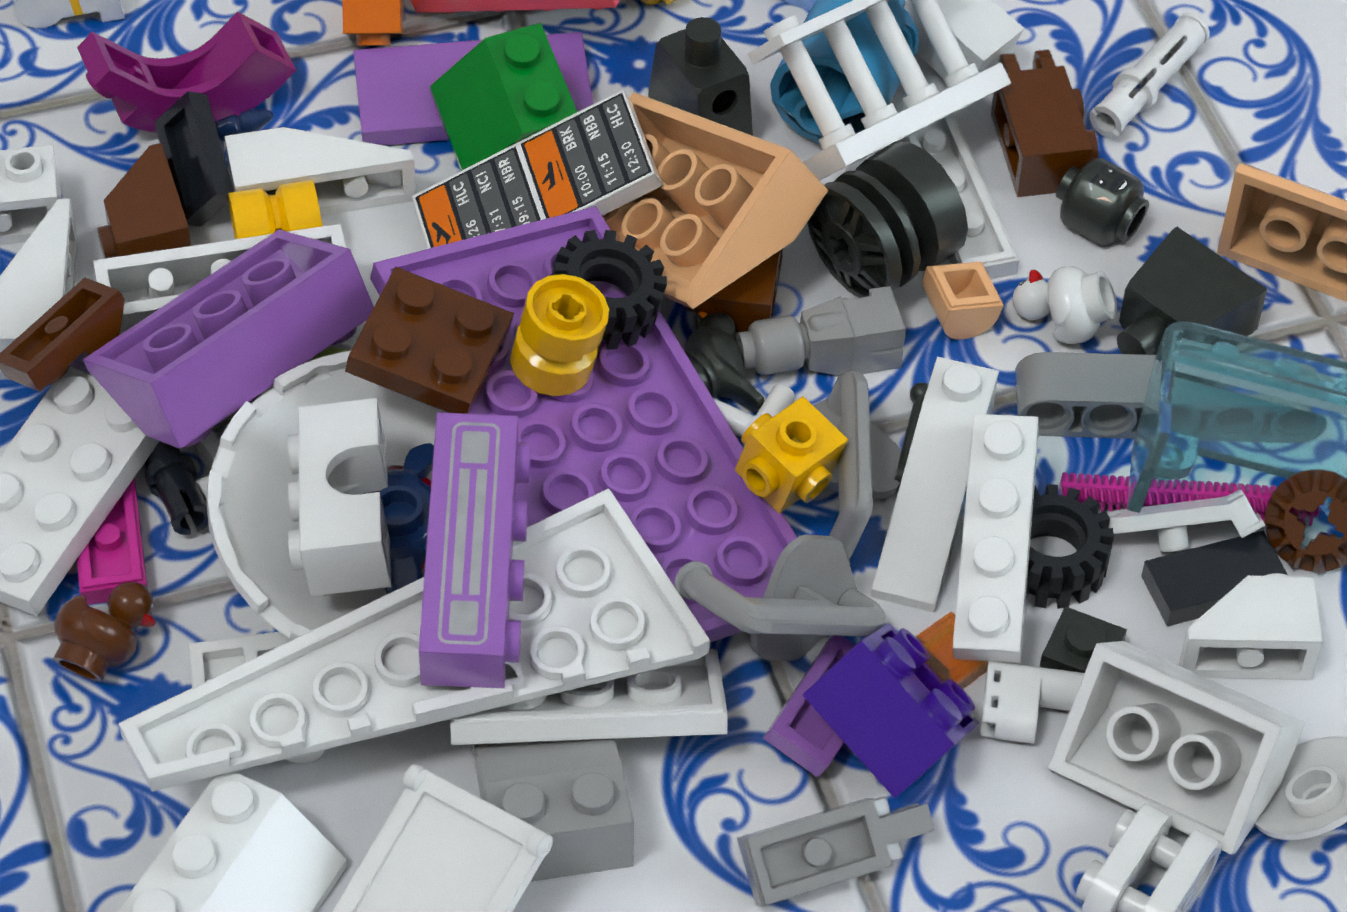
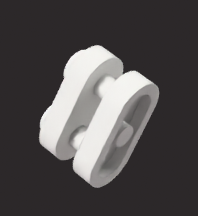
(1138, 843)

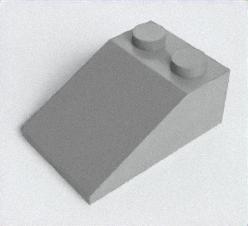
(568, 792)

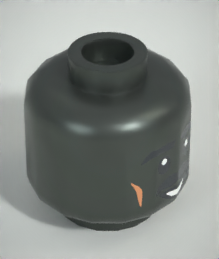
(1102, 202)

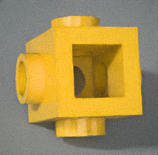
(790, 455)

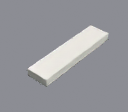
(986, 234)

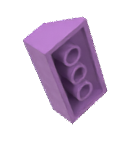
(232, 336)

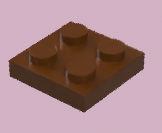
(429, 342)

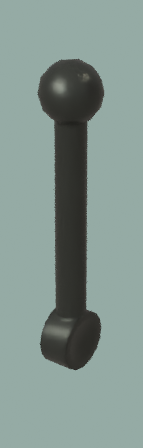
(917, 396)

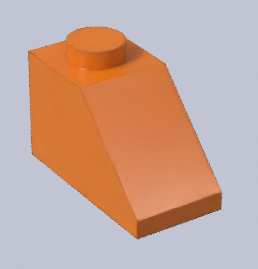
(373, 20)

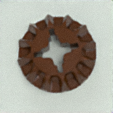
(1286, 530)

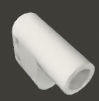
(1019, 694)

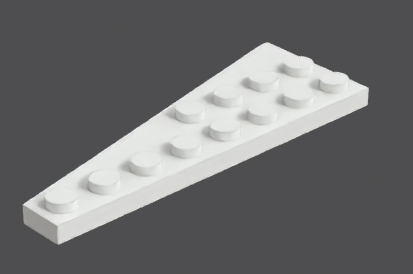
(587, 616)

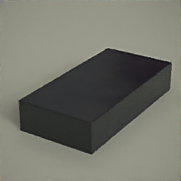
(195, 157)
(1197, 578)

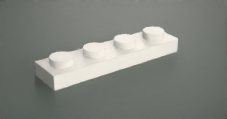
(996, 538)

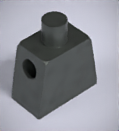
(702, 75)
(1189, 285)

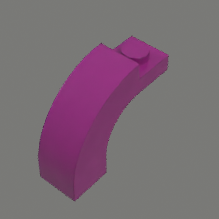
(234, 69)

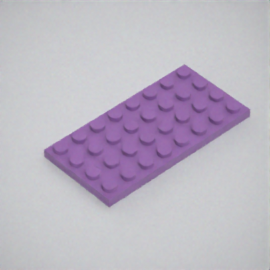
(632, 428)

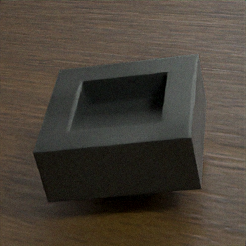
(1075, 640)

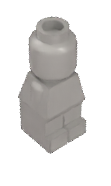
(831, 337)

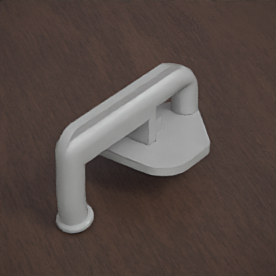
(867, 462)
(804, 600)

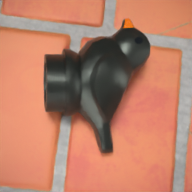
(719, 360)

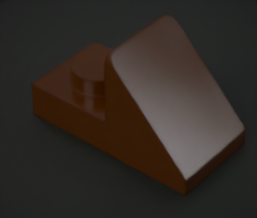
(64, 335)

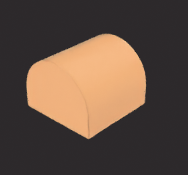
(962, 298)

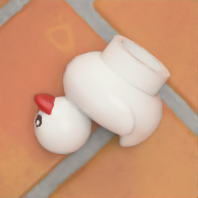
(1073, 298)

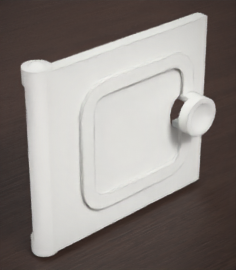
(445, 854)

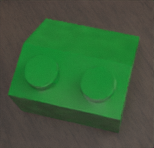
(501, 94)

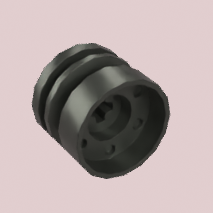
(888, 220)

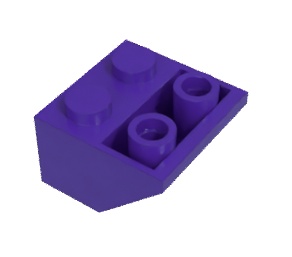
(892, 707)

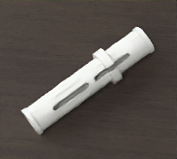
(1118, 108)

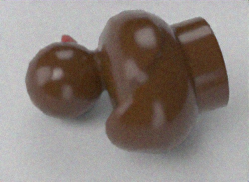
(97, 640)

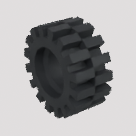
(625, 268)
(1085, 531)

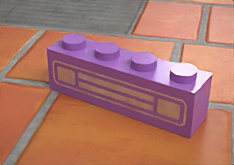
(471, 549)

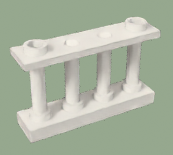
(881, 121)

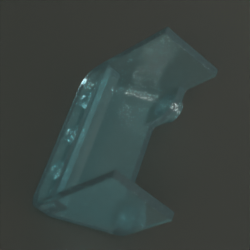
(1238, 405)

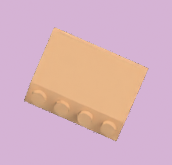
(721, 201)

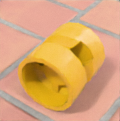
(290, 209)
(559, 334)

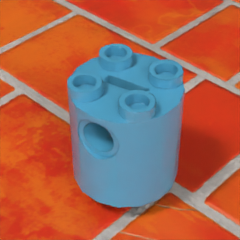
(788, 97)

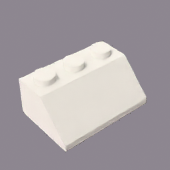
(1175, 742)
(240, 854)

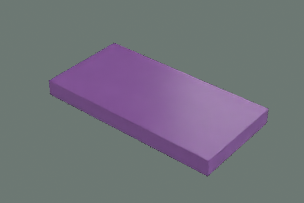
(397, 83)

